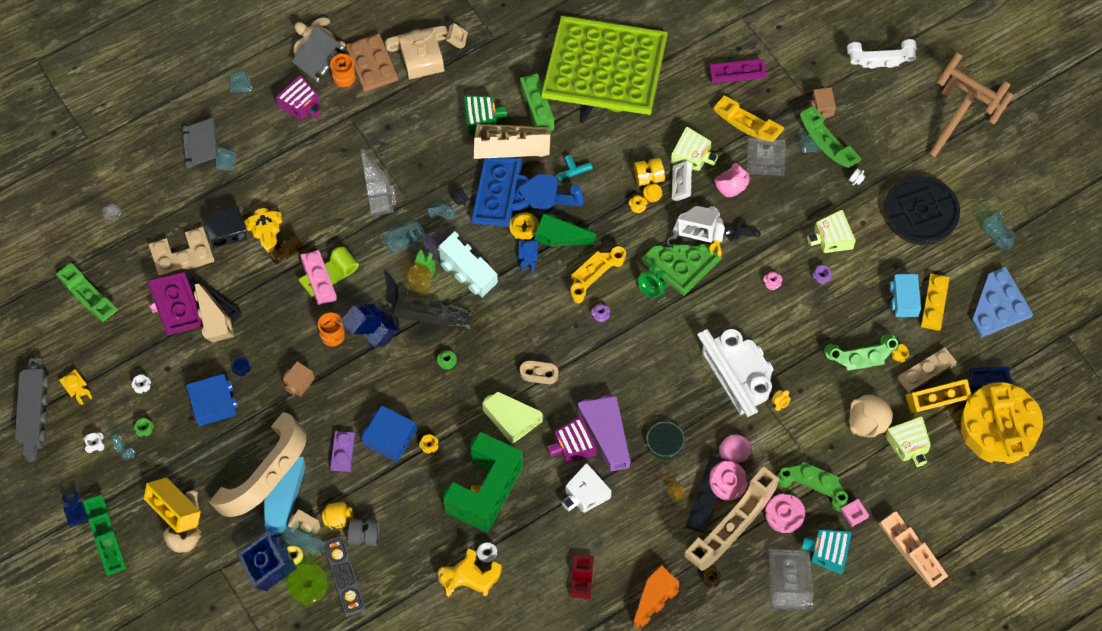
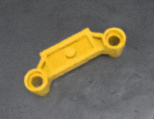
(593, 269)

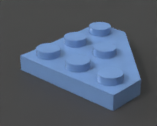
(999, 304)

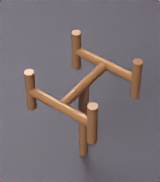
(974, 90)

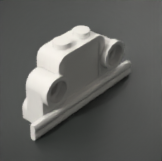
(739, 369)

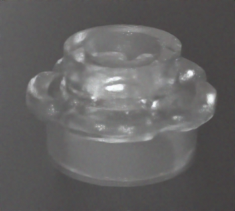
(111, 212)

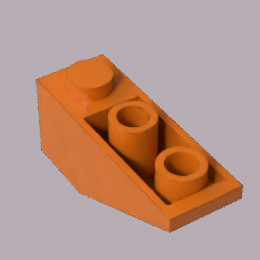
(657, 590)

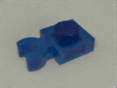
(74, 512)

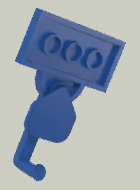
(505, 190)

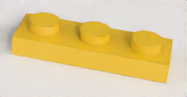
(935, 302)

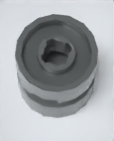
(363, 532)

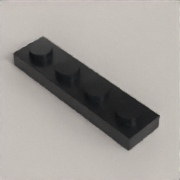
(704, 500)

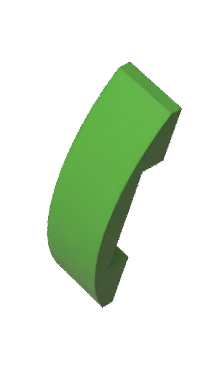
(825, 140)
(86, 293)

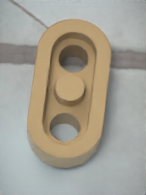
(539, 371)

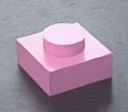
(854, 513)

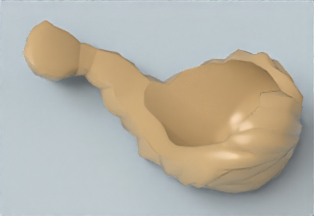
(185, 540)

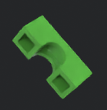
(539, 107)

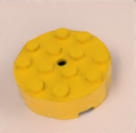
(980, 427)

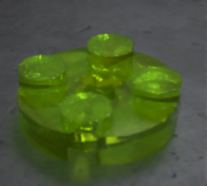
(318, 586)

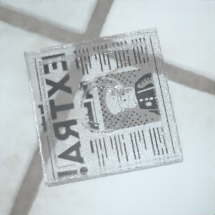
(766, 157)

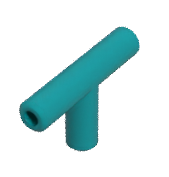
(573, 170)

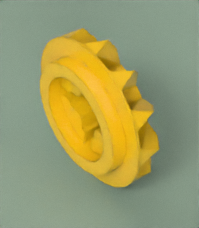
(518, 221)

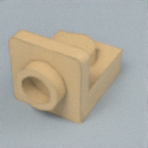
(305, 521)

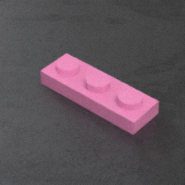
(318, 277)

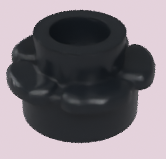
(460, 197)

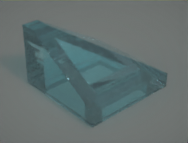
(240, 82)
(808, 144)
(226, 159)

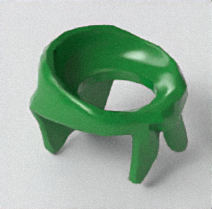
(652, 286)

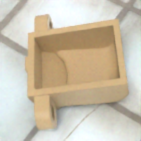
(420, 50)

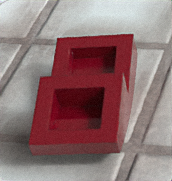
(582, 576)

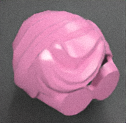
(732, 181)

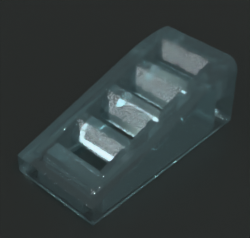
(392, 240)

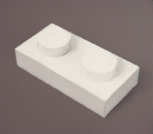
(681, 181)

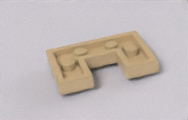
(170, 264)

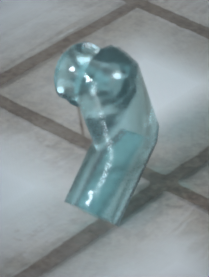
(441, 210)
(118, 444)

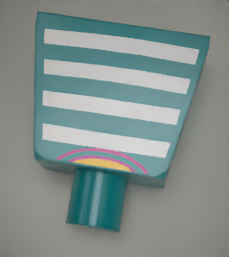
(829, 549)

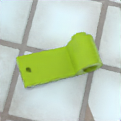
(339, 267)

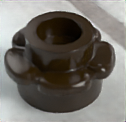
(711, 572)

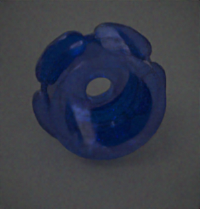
(238, 363)

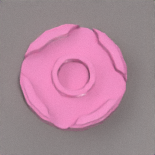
(728, 480)
(784, 513)

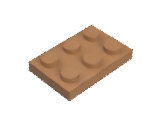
(371, 62)

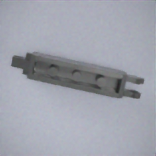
(31, 409)

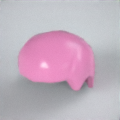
(735, 448)

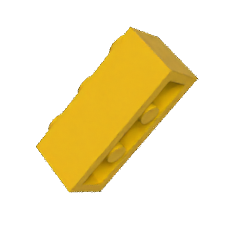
(938, 396)
(172, 505)

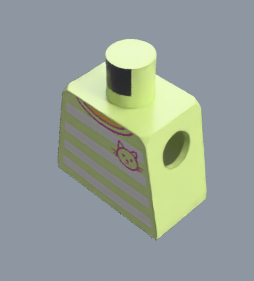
(694, 149)
(832, 234)
(910, 441)

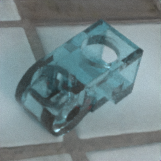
(998, 232)

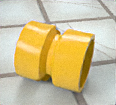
(655, 169)

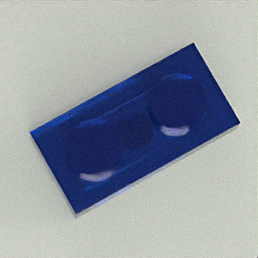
(982, 376)

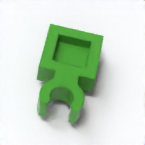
(425, 260)

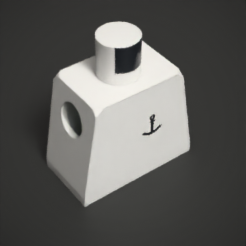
(586, 490)

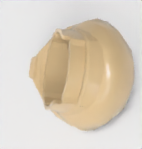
(870, 416)

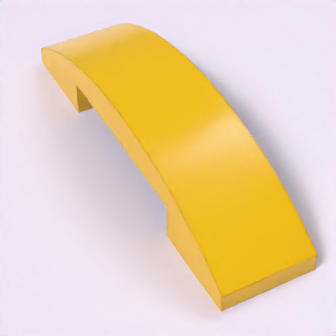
(746, 122)
(1007, 422)

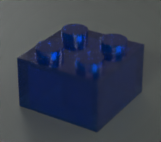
(267, 561)

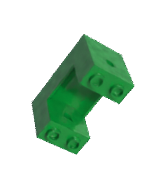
(483, 507)

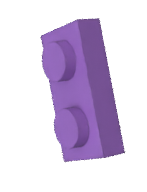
(343, 451)

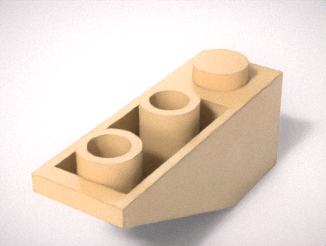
(215, 320)

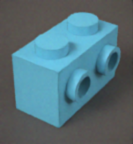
(906, 295)

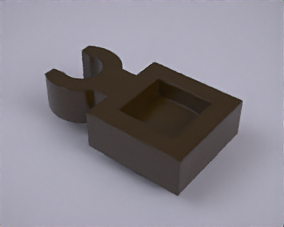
(288, 249)

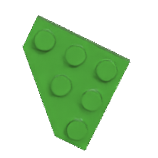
(682, 264)

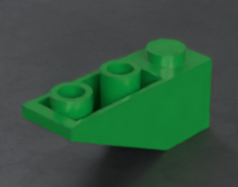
(560, 233)

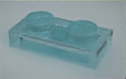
(309, 543)

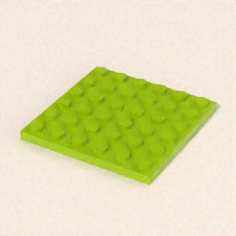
(605, 65)

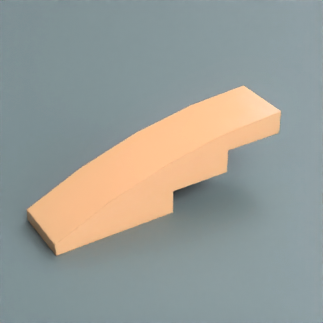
(913, 550)

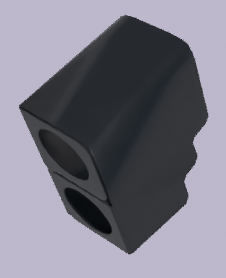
(226, 227)

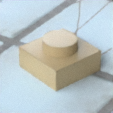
(457, 36)

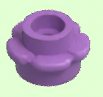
(822, 270)
(601, 317)

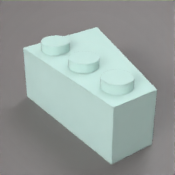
(467, 267)

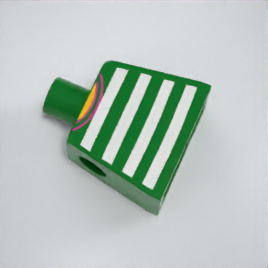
(482, 111)

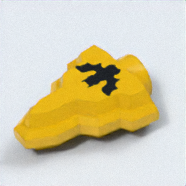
(265, 227)

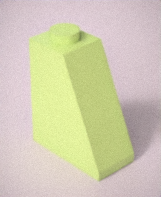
(511, 416)

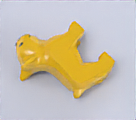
(469, 575)

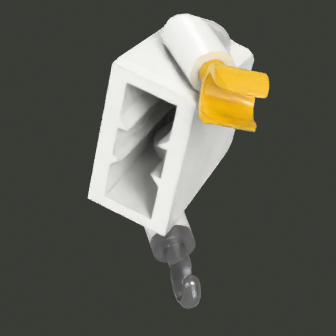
(702, 225)

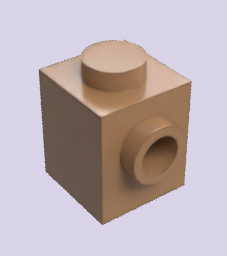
(824, 101)
(298, 379)

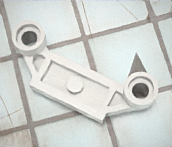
(882, 58)

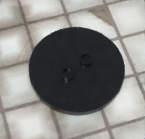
(922, 210)

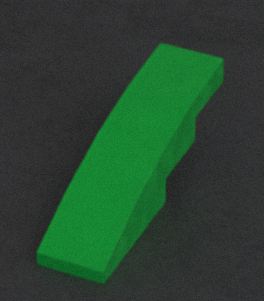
(104, 535)

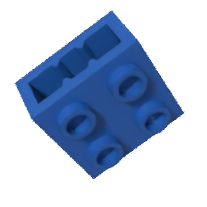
(212, 399)
(388, 433)

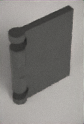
(317, 54)
(200, 142)

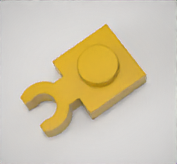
(74, 385)

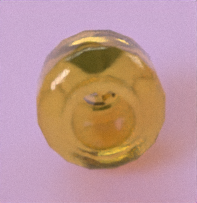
(419, 278)

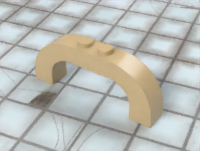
(269, 473)
(706, 552)

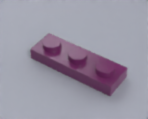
(737, 71)

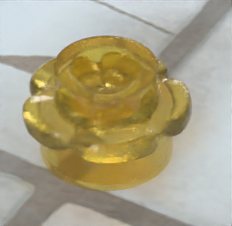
(676, 492)

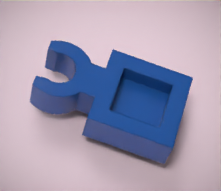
(527, 254)

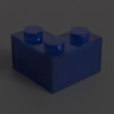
(370, 322)

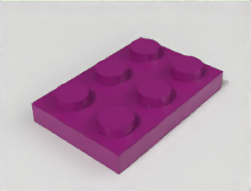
(175, 303)

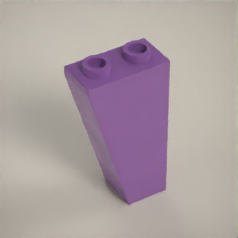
(606, 430)

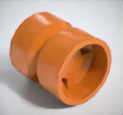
(343, 70)
(331, 329)

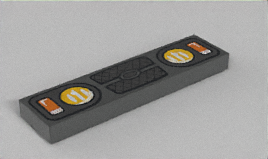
(344, 576)

